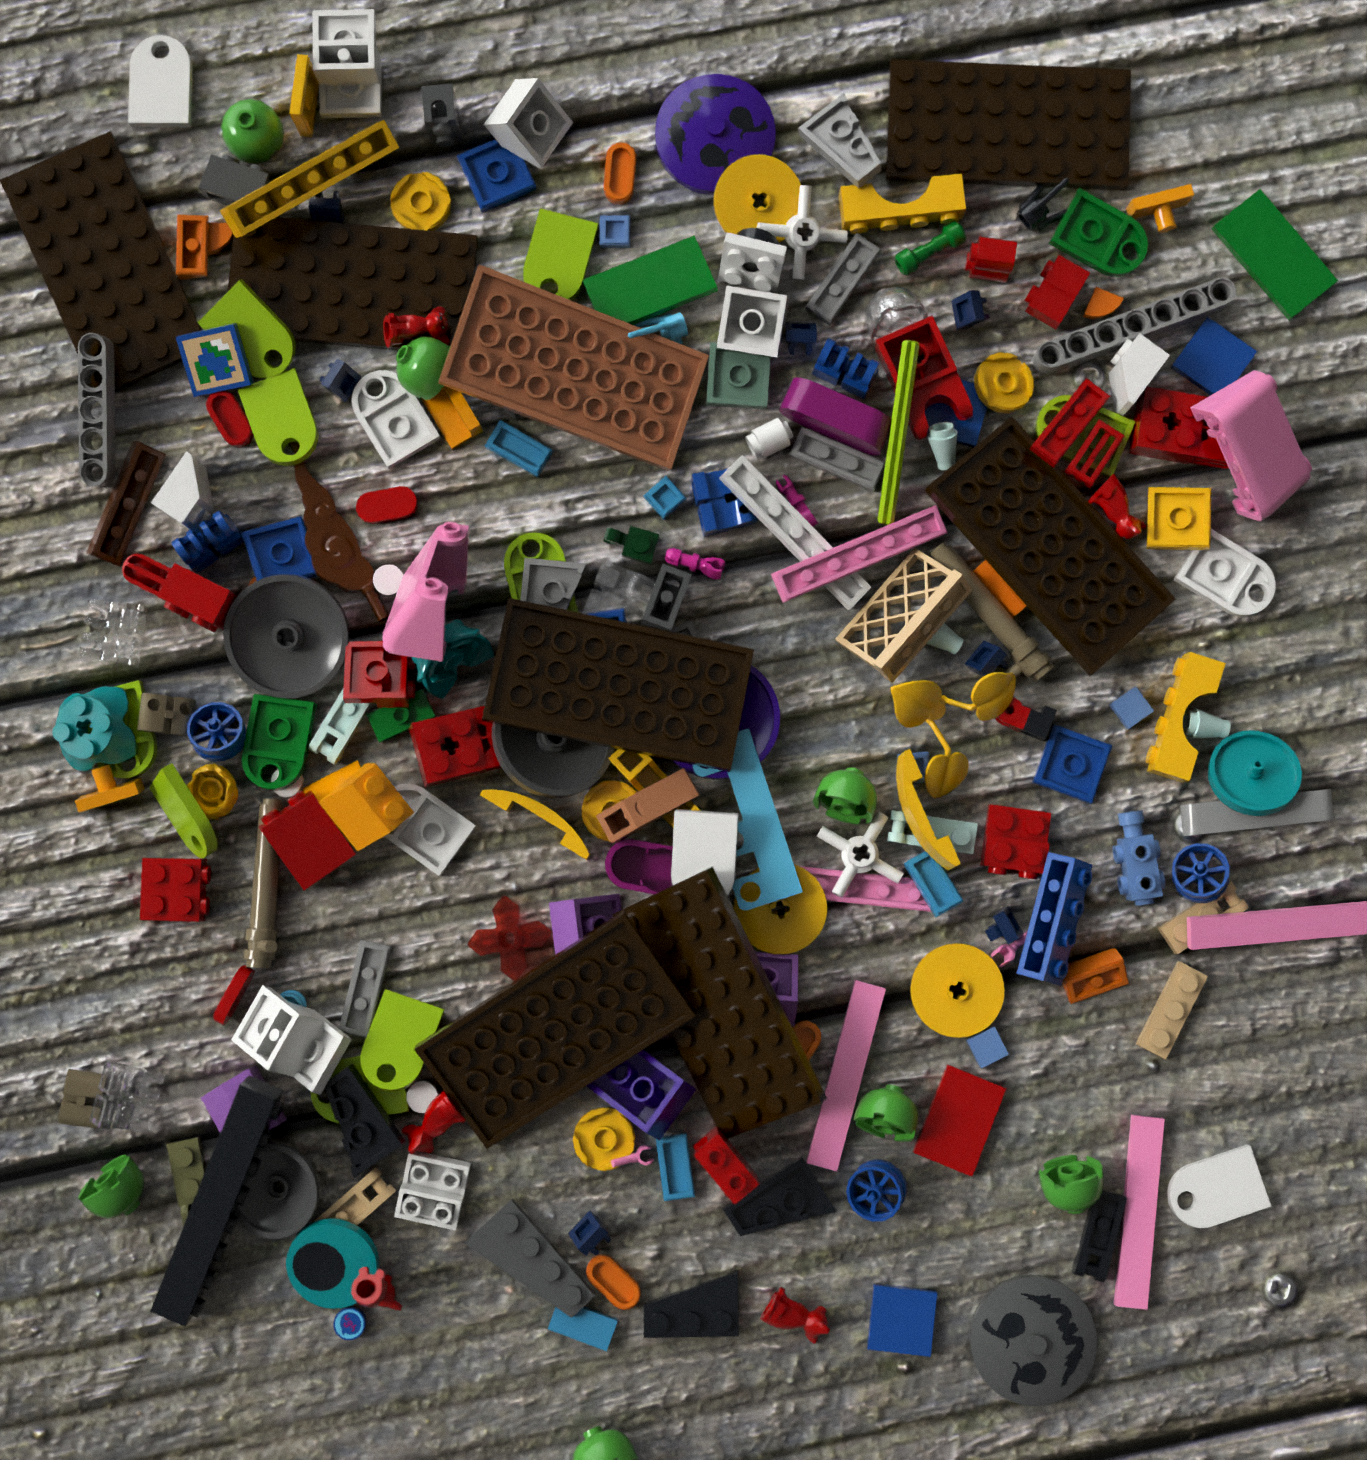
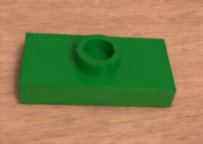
(394, 721)

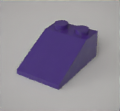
(645, 1092)

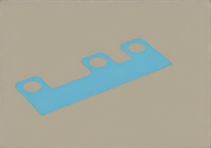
(759, 828)

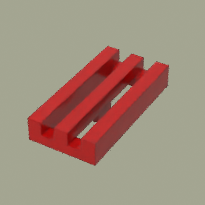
(1081, 475)

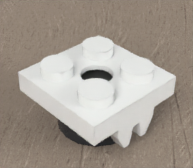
(752, 260)

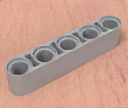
(87, 398)
(1217, 817)

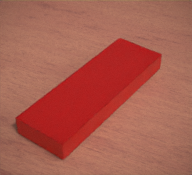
(1069, 422)

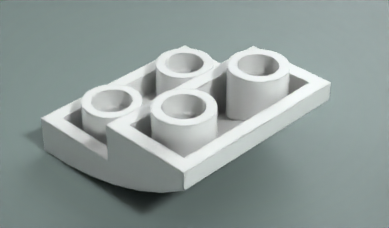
(432, 1190)

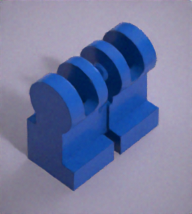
(857, 373)
(713, 511)
(197, 548)

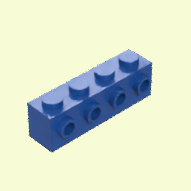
(1055, 918)

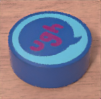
(350, 1323)

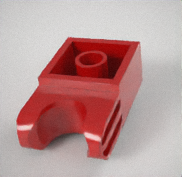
(934, 377)
(1186, 440)
(181, 589)
(470, 737)

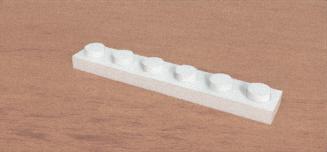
(787, 525)

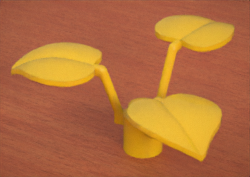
(924, 702)

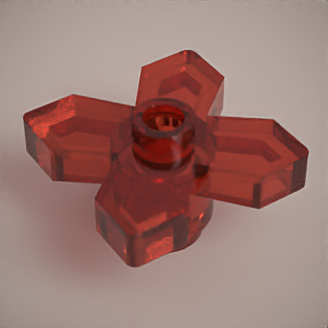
(507, 920)

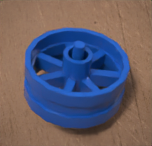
(216, 731)
(1200, 873)
(876, 1190)

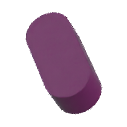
(836, 416)
(640, 866)

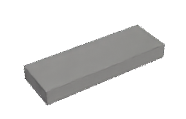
(843, 279)
(837, 459)
(365, 988)

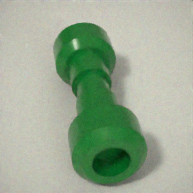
(909, 260)

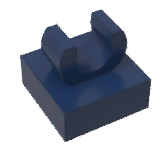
(326, 208)
(969, 309)
(800, 333)
(340, 380)
(986, 659)
(1005, 925)
(588, 1234)

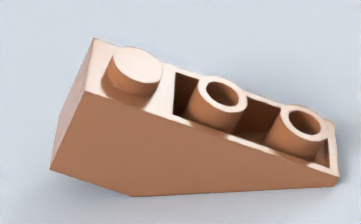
(647, 806)

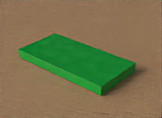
(1274, 254)
(652, 283)

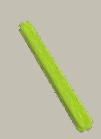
(898, 431)

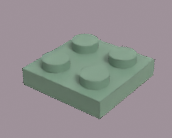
(737, 379)

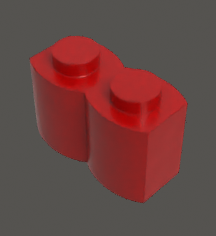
(991, 259)
(1057, 291)

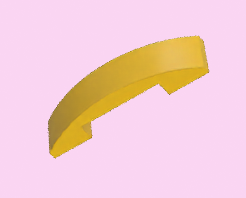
(906, 775)
(506, 800)

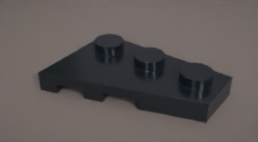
(363, 1121)
(779, 1200)
(696, 1311)

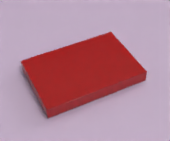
(959, 1120)

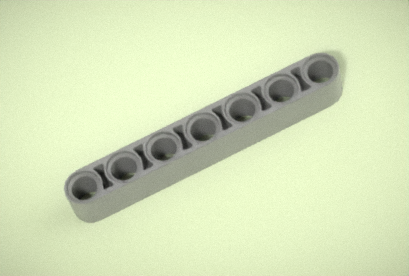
(1146, 319)

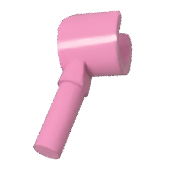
(1008, 951)
(633, 1158)

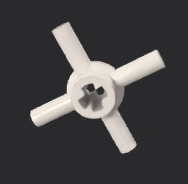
(807, 223)
(855, 843)

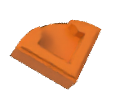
(218, 237)
(1101, 304)

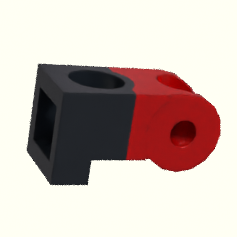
(1027, 720)

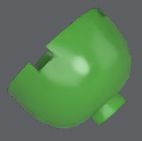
(252, 131)
(421, 366)
(847, 796)
(887, 1112)
(1072, 1183)
(115, 1189)
(605, 1446)

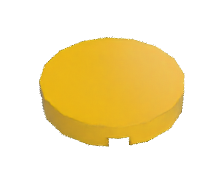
(420, 202)
(1003, 383)
(600, 799)
(603, 1136)

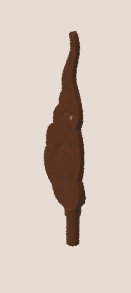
(332, 542)

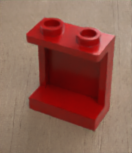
(306, 839)
(725, 1165)

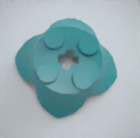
(463, 647)
(110, 738)

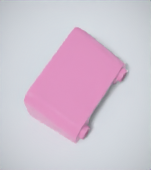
(1255, 443)
(419, 608)

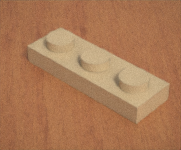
(1171, 1010)

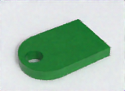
(1096, 235)
(277, 737)

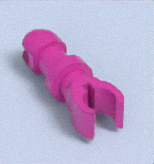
(796, 500)
(706, 565)

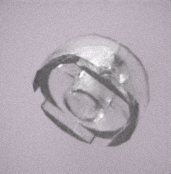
(892, 310)

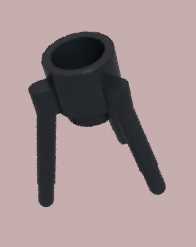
(1034, 213)

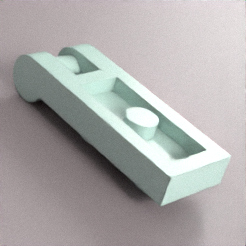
(342, 723)
(960, 833)

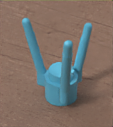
(670, 327)

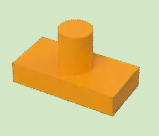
(1161, 206)
(108, 790)

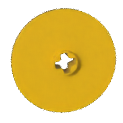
(756, 176)
(789, 931)
(979, 979)

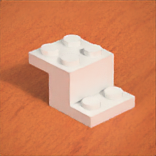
(347, 63)
(291, 1039)

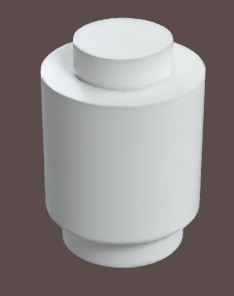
(769, 438)

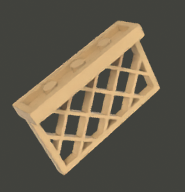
(919, 624)

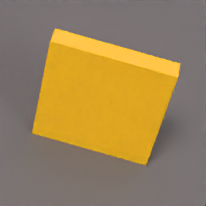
(304, 96)
(1179, 518)

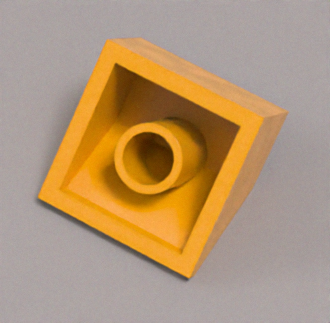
(366, 806)

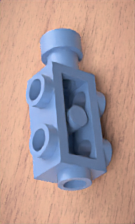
(1137, 868)

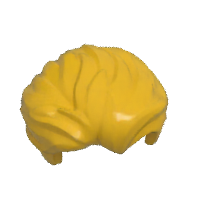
(214, 790)

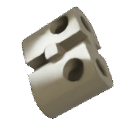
(165, 714)
(79, 1098)

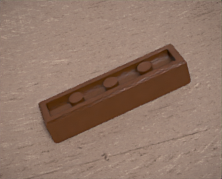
(126, 503)

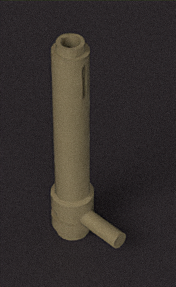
(1022, 648)
(261, 930)

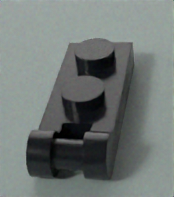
(1099, 1236)

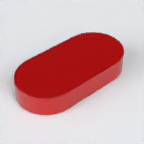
(229, 418)
(386, 505)
(233, 994)

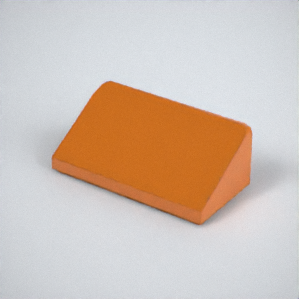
(192, 246)
(999, 588)
(1095, 975)

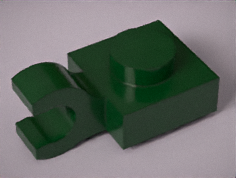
(636, 545)

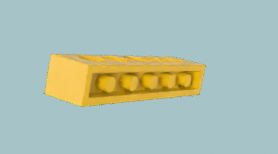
(309, 179)

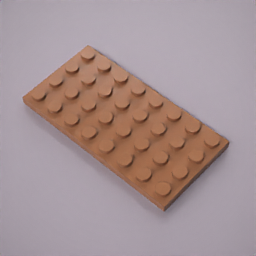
(573, 368)

